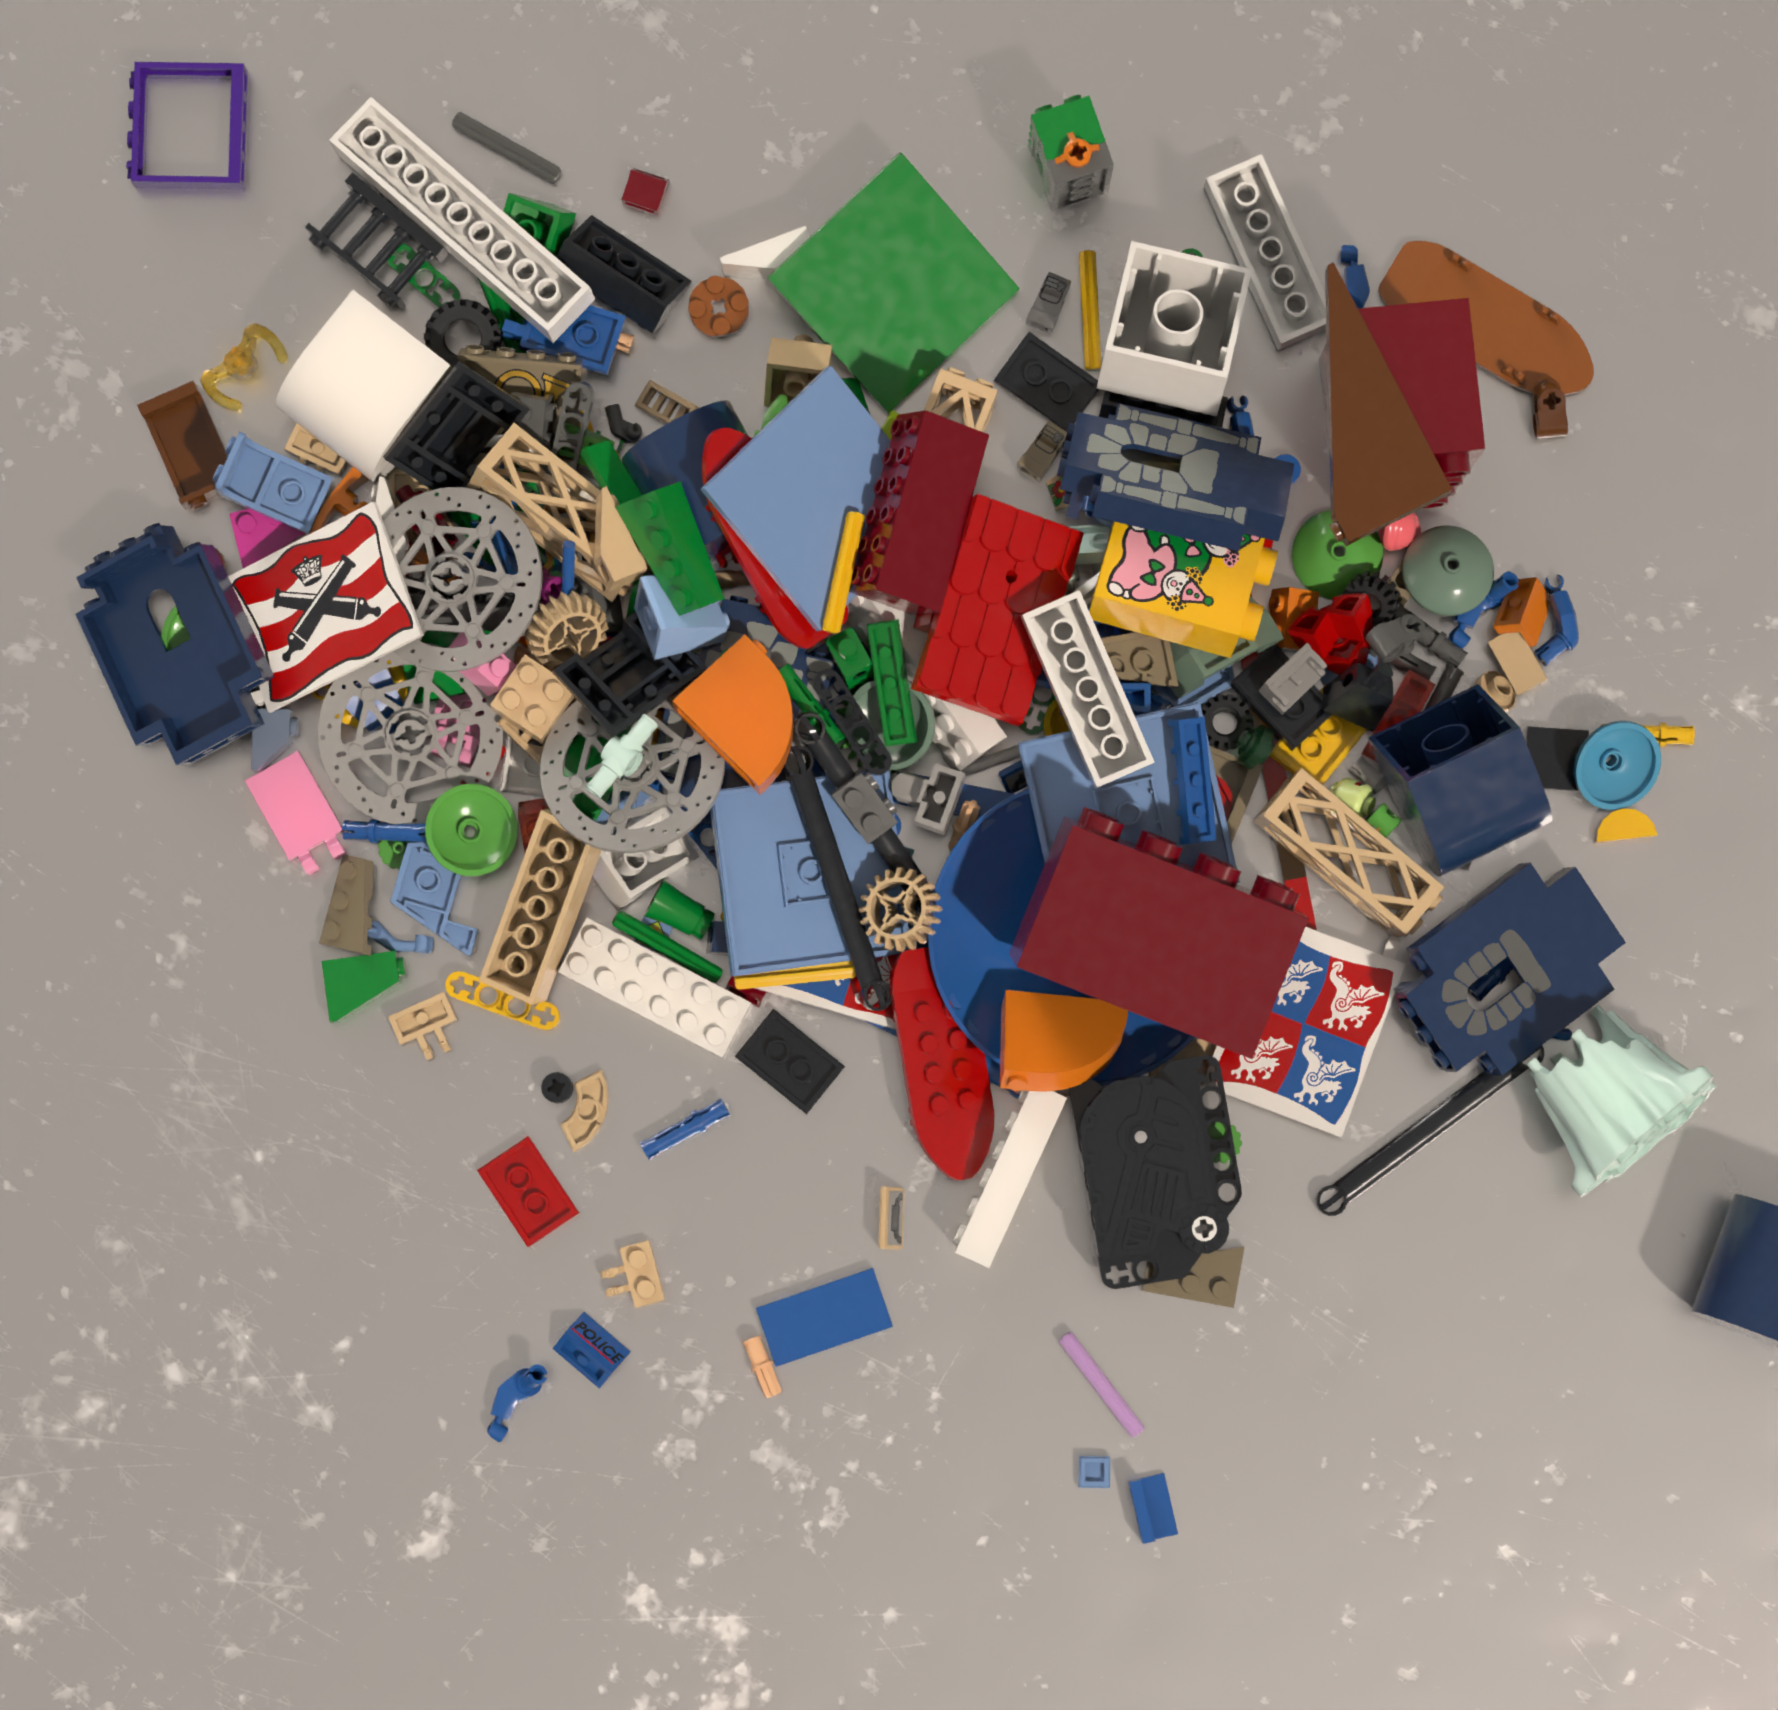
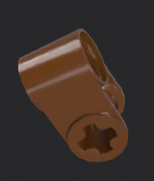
(1549, 413)

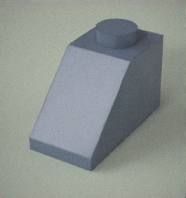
(273, 737)

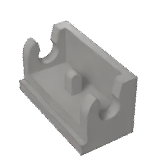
(1293, 679)

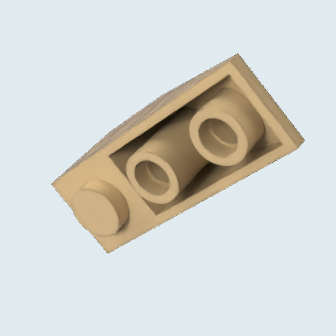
(615, 551)

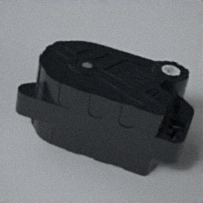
(1154, 1170)

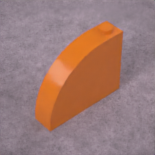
(742, 712)
(1056, 1040)

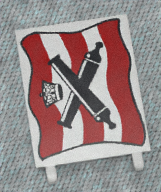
(326, 606)

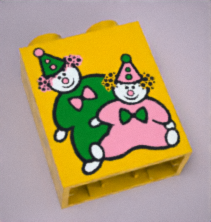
(1181, 588)

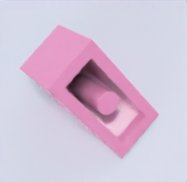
(489, 676)

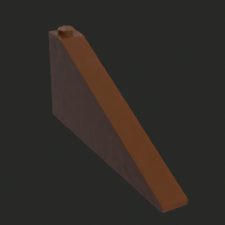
(1375, 445)

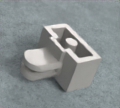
(933, 797)

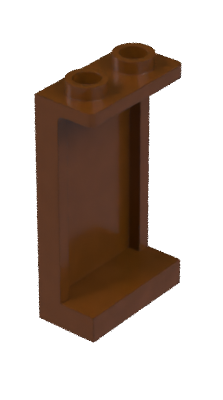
(186, 442)

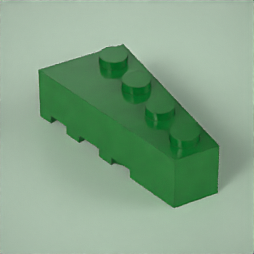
(672, 547)

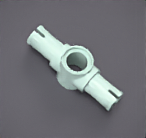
(621, 756)

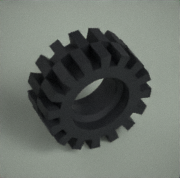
(1381, 590)
(1238, 709)

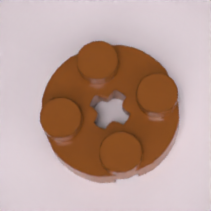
(721, 324)

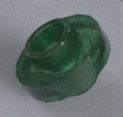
(1255, 746)

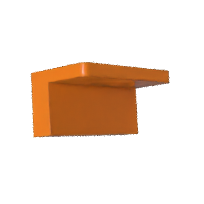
(1524, 610)

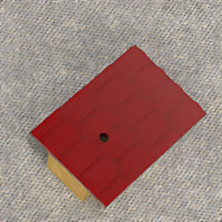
(978, 643)

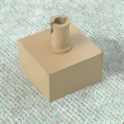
(793, 366)

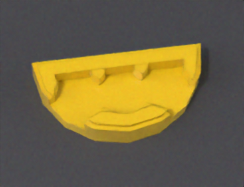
(1625, 825)

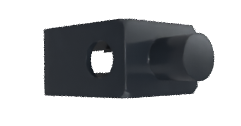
(1360, 694)

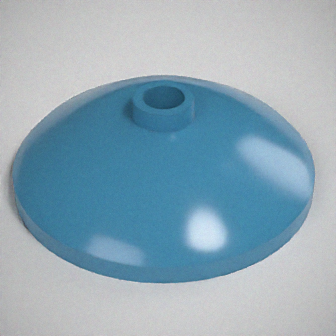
(1629, 771)

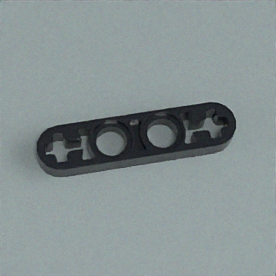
(849, 724)

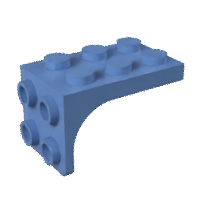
(271, 483)

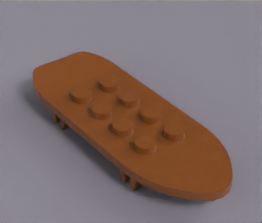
(1510, 330)

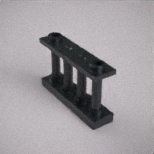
(381, 212)

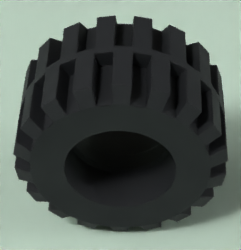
(456, 310)

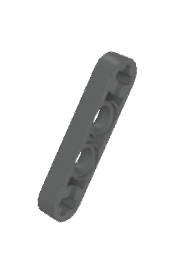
(568, 439)

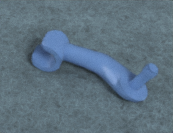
(378, 933)

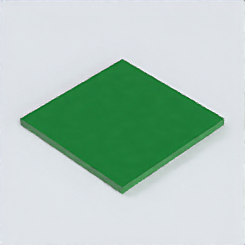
(893, 282)

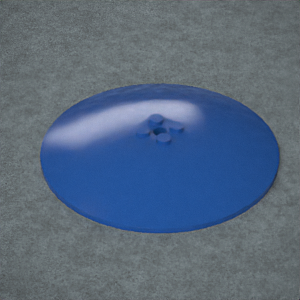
(983, 904)

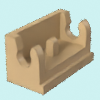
(1518, 661)

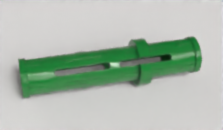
(807, 703)

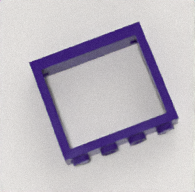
(238, 117)

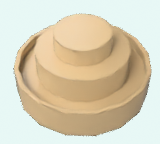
(1498, 689)

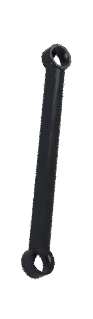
(839, 772)
(837, 879)
(1418, 1136)

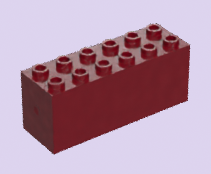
(918, 512)

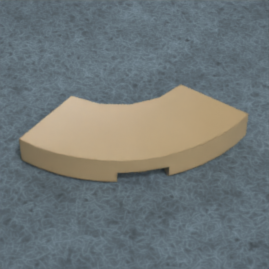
(588, 1112)

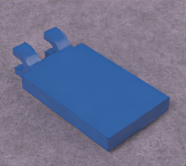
(590, 337)

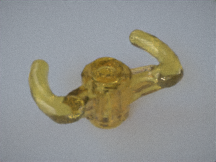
(240, 364)

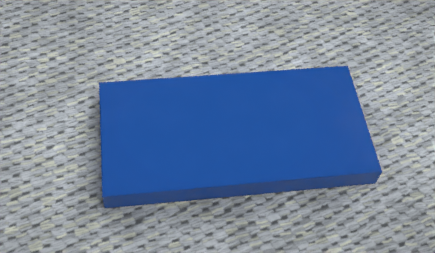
(824, 1317)

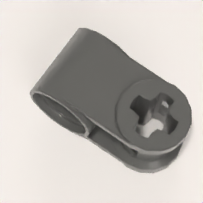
(1395, 637)

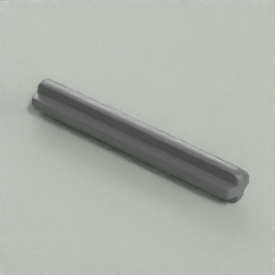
(506, 147)

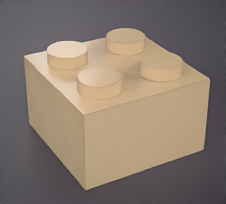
(532, 699)

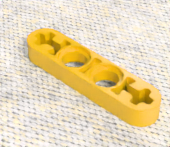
(501, 1005)

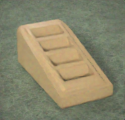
(647, 395)

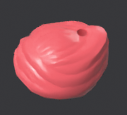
(1400, 533)

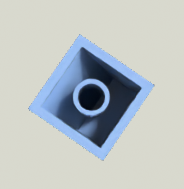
(675, 634)

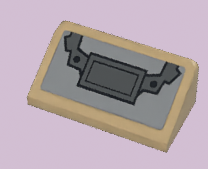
(891, 1218)

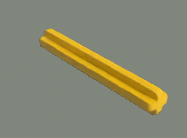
(1090, 310)
(843, 572)
(807, 974)

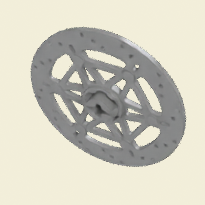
(466, 587)
(354, 750)
(637, 782)

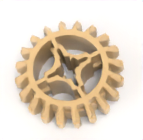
(553, 642)
(908, 899)

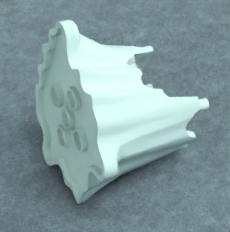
(1616, 1099)

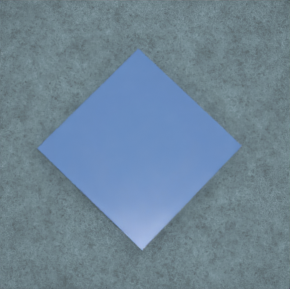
(797, 484)
(1139, 800)
(772, 882)

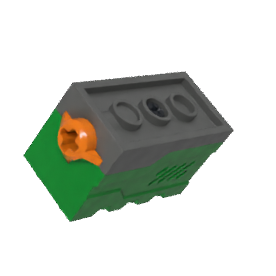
(1070, 152)

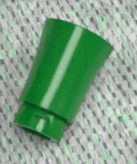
(679, 911)

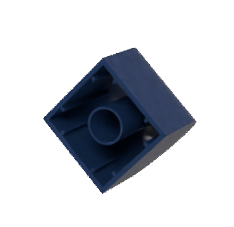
(675, 456)
(1461, 779)
(1743, 1272)

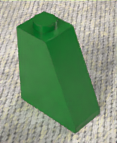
(359, 981)

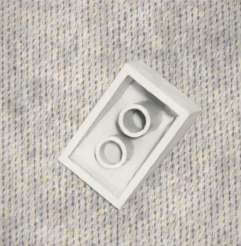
(763, 258)
(631, 875)

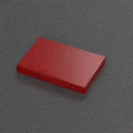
(528, 1191)

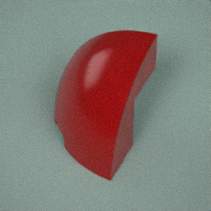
(1336, 631)

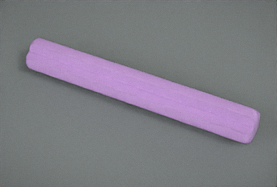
(1101, 1384)

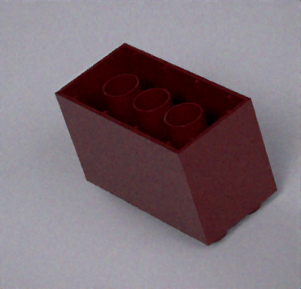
(1436, 370)
(1159, 932)

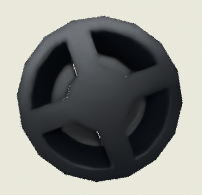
(563, 1090)

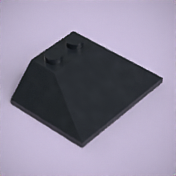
(454, 429)
(623, 678)

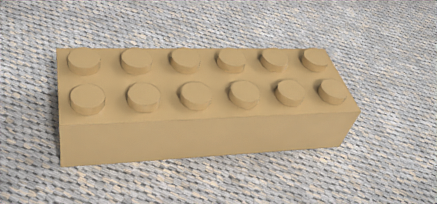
(540, 912)

